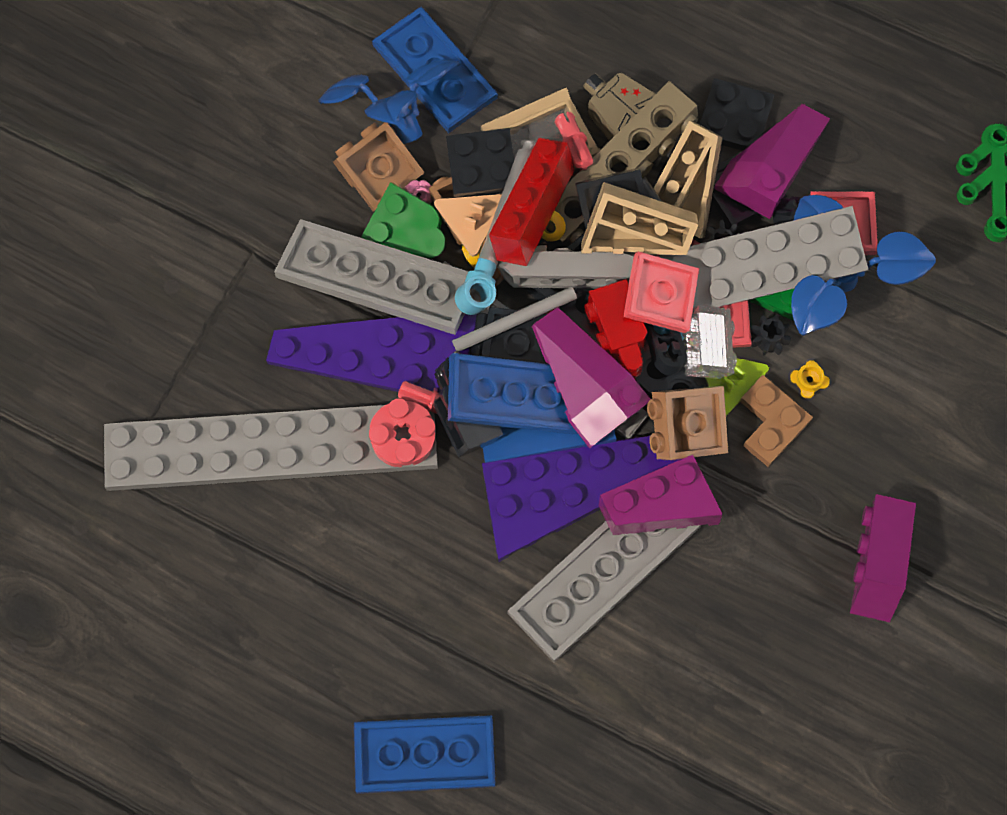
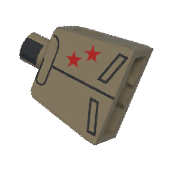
(615, 102)

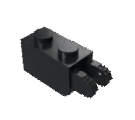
(463, 436)

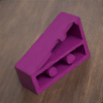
(661, 500)
(884, 557)

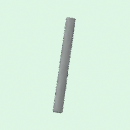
(514, 319)

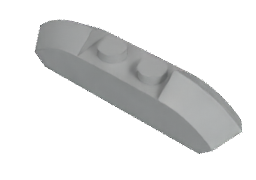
(568, 269)

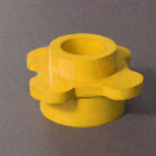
(812, 370)

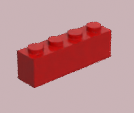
(532, 202)

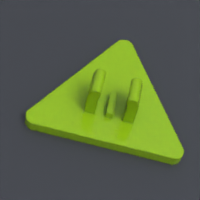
(739, 383)

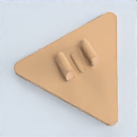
(469, 218)

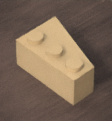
(691, 173)
(637, 223)

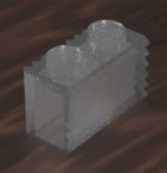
(710, 343)

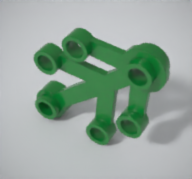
(995, 174)

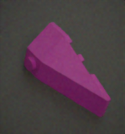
(770, 164)
(591, 382)

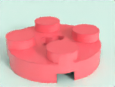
(406, 451)

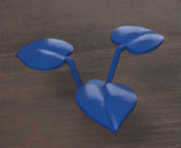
(395, 108)
(820, 304)

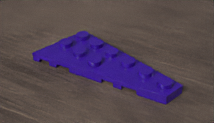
(369, 351)
(557, 488)

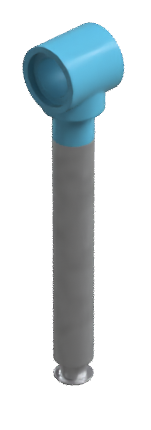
(481, 277)

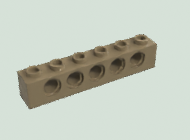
(666, 103)

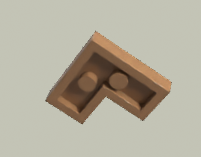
(781, 420)

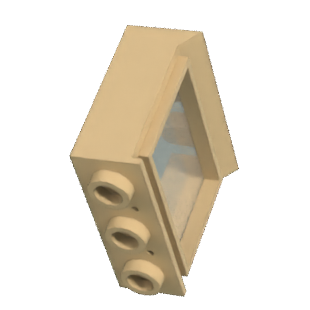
(538, 121)

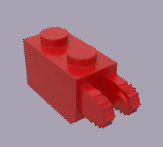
(617, 335)

